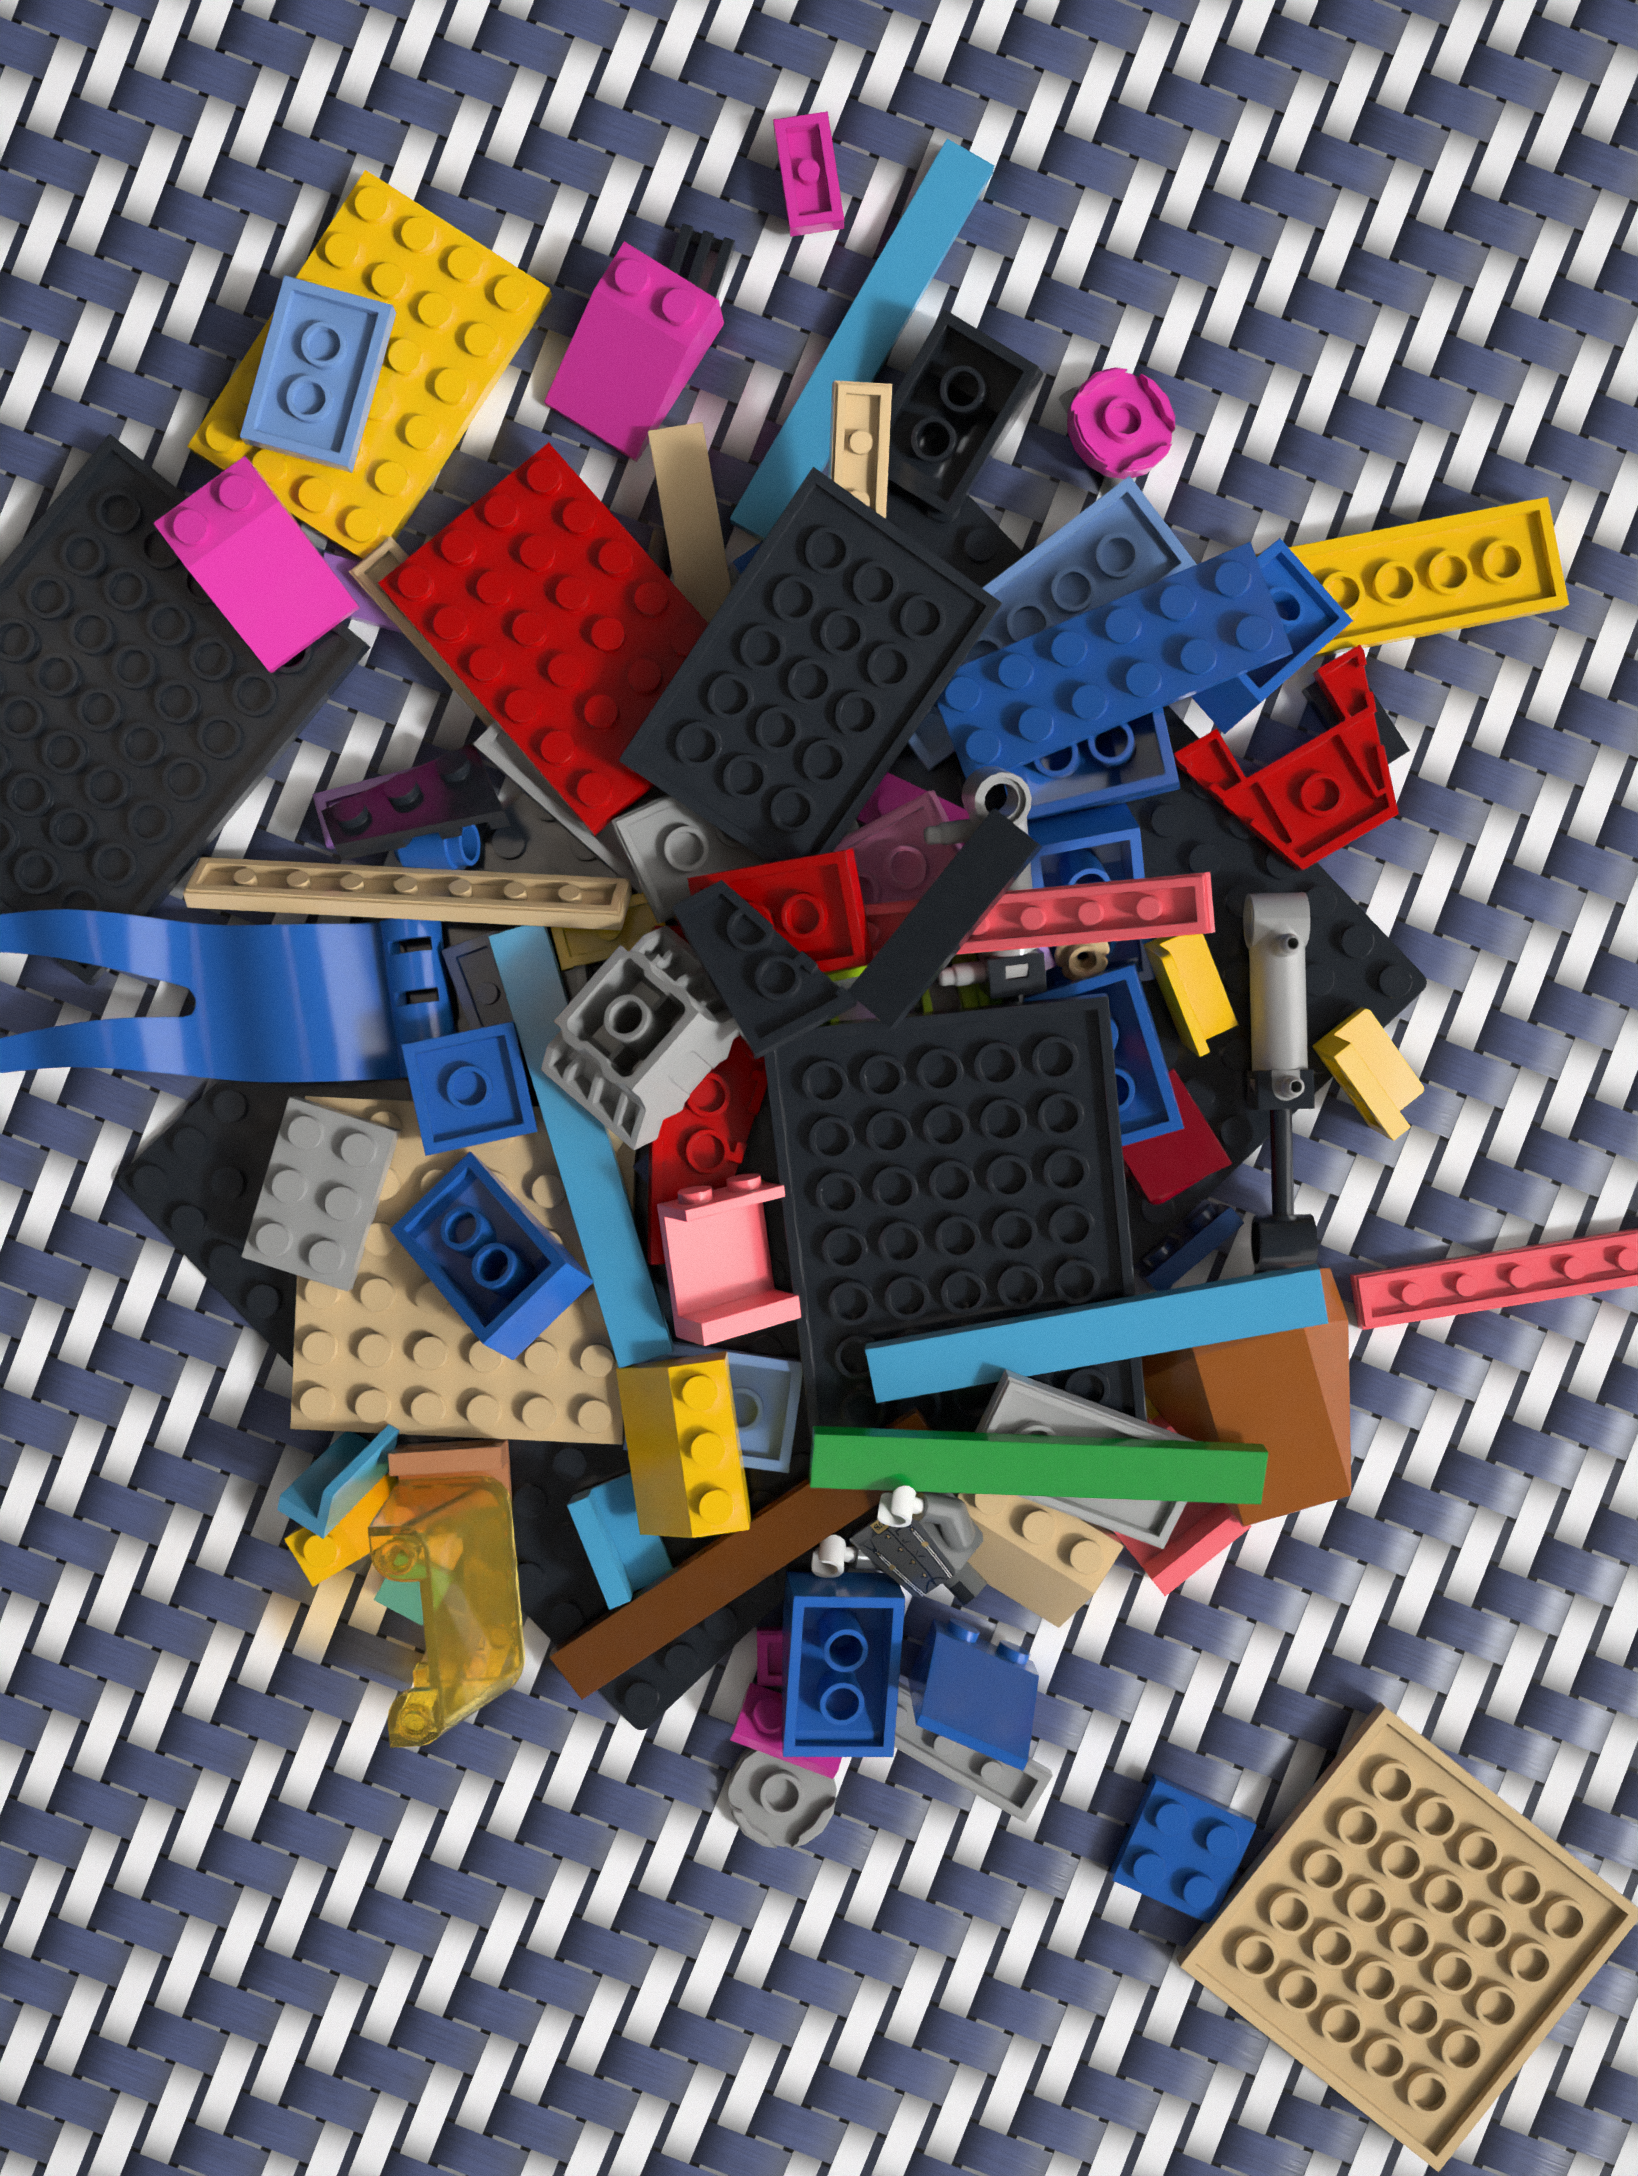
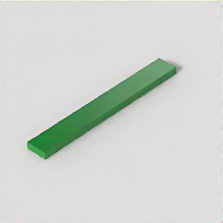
(1037, 1465)

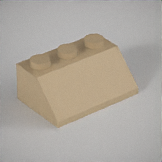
(1040, 1554)

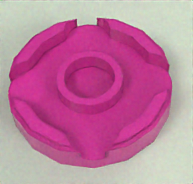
(1120, 423)

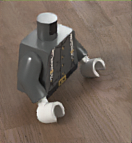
(914, 1540)

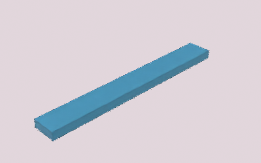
(867, 330)
(583, 1155)
(1097, 1332)

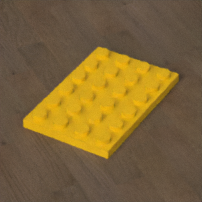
(449, 344)

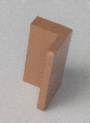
(453, 1459)

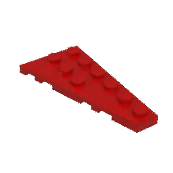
(706, 1137)

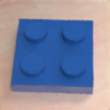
(469, 1088)
(1182, 1849)

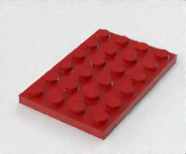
(552, 627)

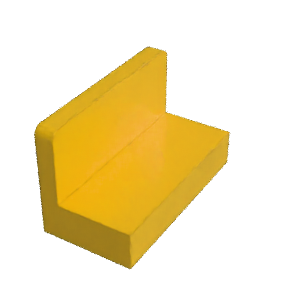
(1191, 989)
(1370, 1071)

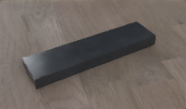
(944, 918)

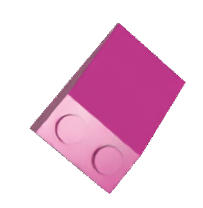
(633, 351)
(257, 564)

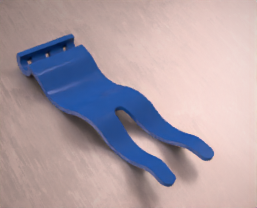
(266, 996)

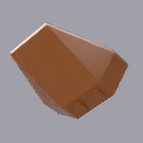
(1272, 1392)

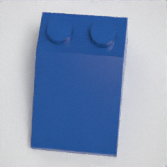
(1310, 622)
(1104, 769)
(1091, 849)
(1142, 1078)
(491, 1257)
(841, 1664)
(975, 1691)

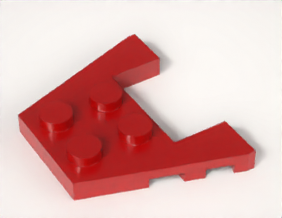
(1316, 793)

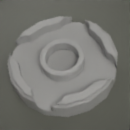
(779, 1800)

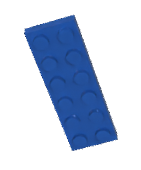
(1114, 663)

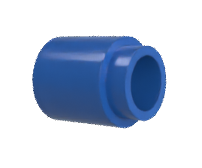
(434, 853)

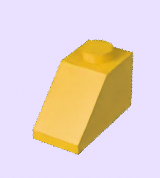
(345, 1542)

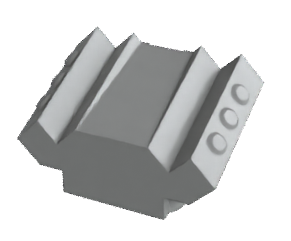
(640, 1036)

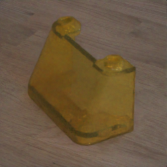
(462, 1550)

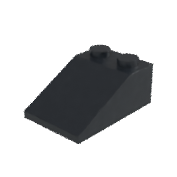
(955, 411)

